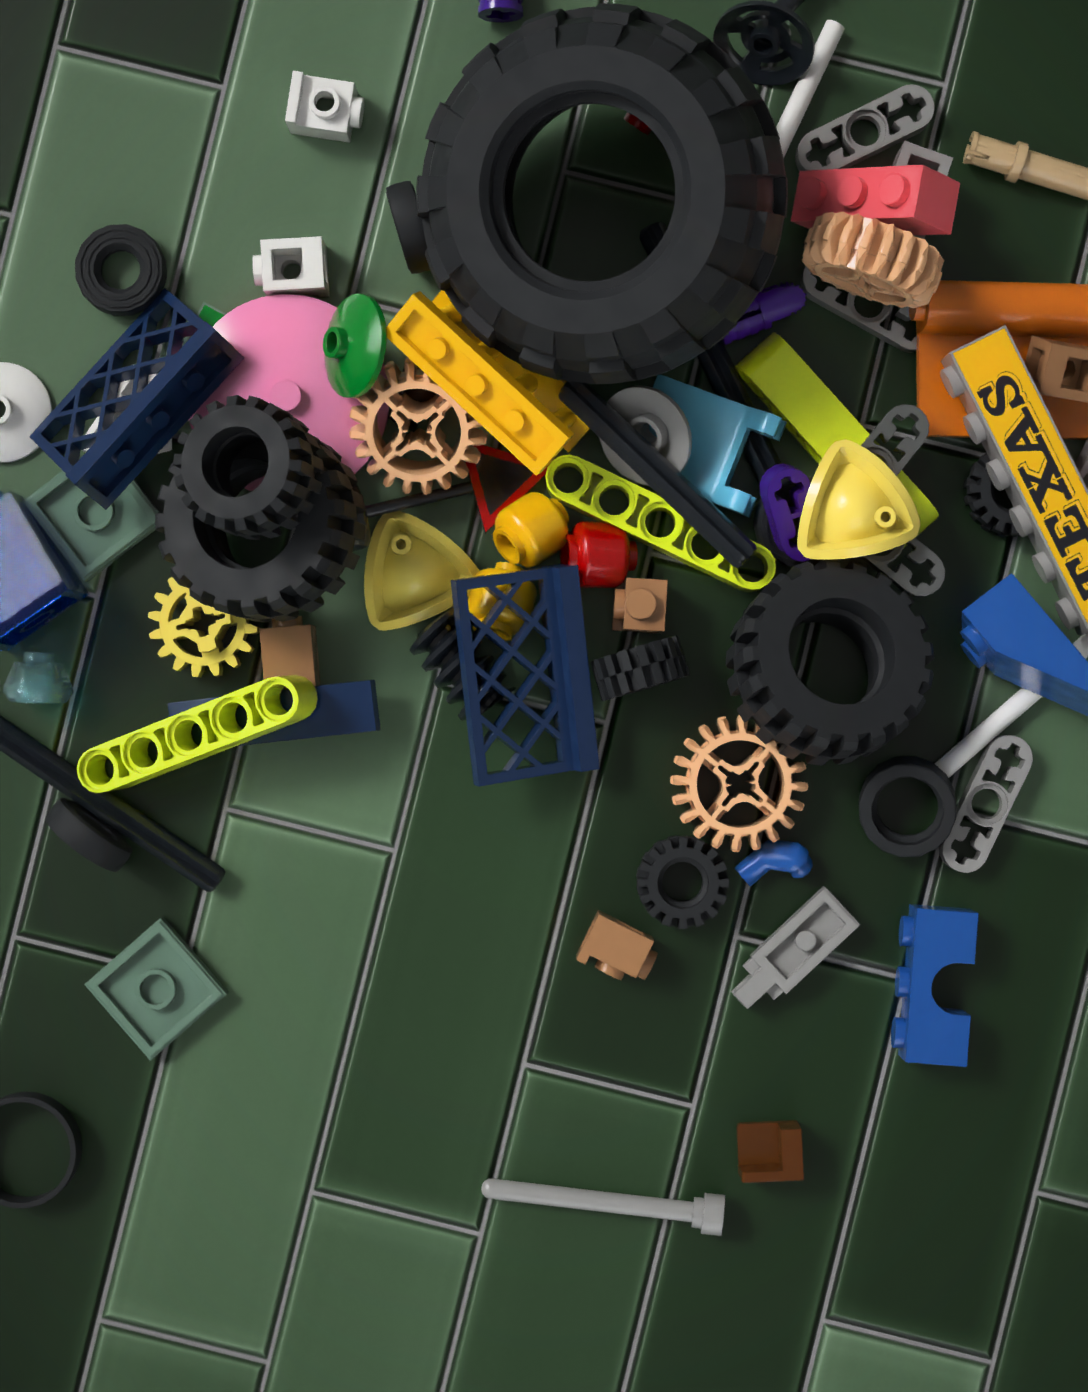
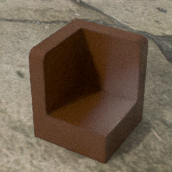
(770, 1151)

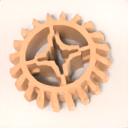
(872, 259)
(433, 442)
(710, 818)

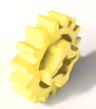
(210, 645)

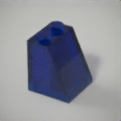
(33, 575)

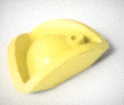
(855, 507)
(410, 571)

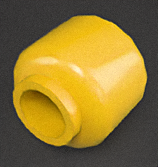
(531, 529)
(481, 602)

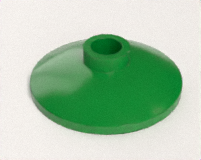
(355, 345)

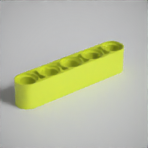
(810, 408)
(641, 504)
(175, 740)

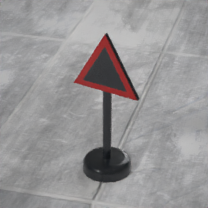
(494, 480)

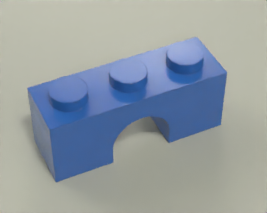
(932, 940)

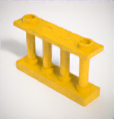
(496, 391)

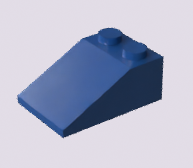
(1024, 645)

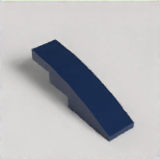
(339, 711)

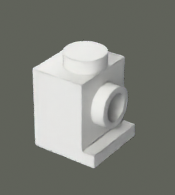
(335, 124)
(276, 254)

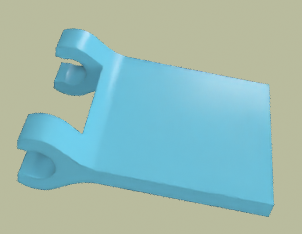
(718, 439)

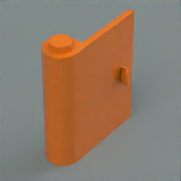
(972, 309)

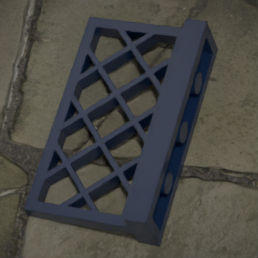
(152, 410)
(567, 672)

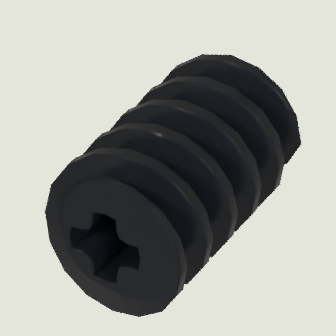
(441, 642)

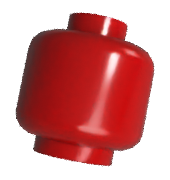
(601, 554)

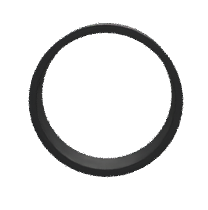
(75, 1142)

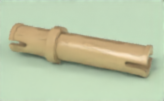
(1027, 165)

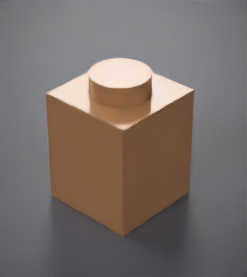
(290, 650)

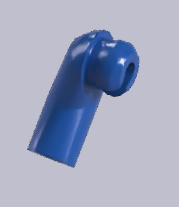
(777, 856)

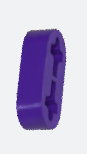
(777, 510)

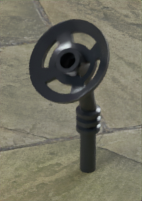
(765, 38)

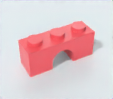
(905, 196)

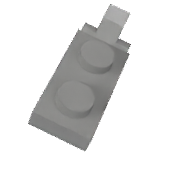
(795, 948)

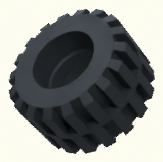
(209, 458)

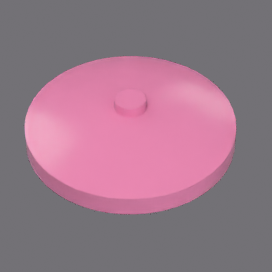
(286, 367)

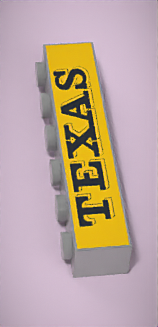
(1027, 462)

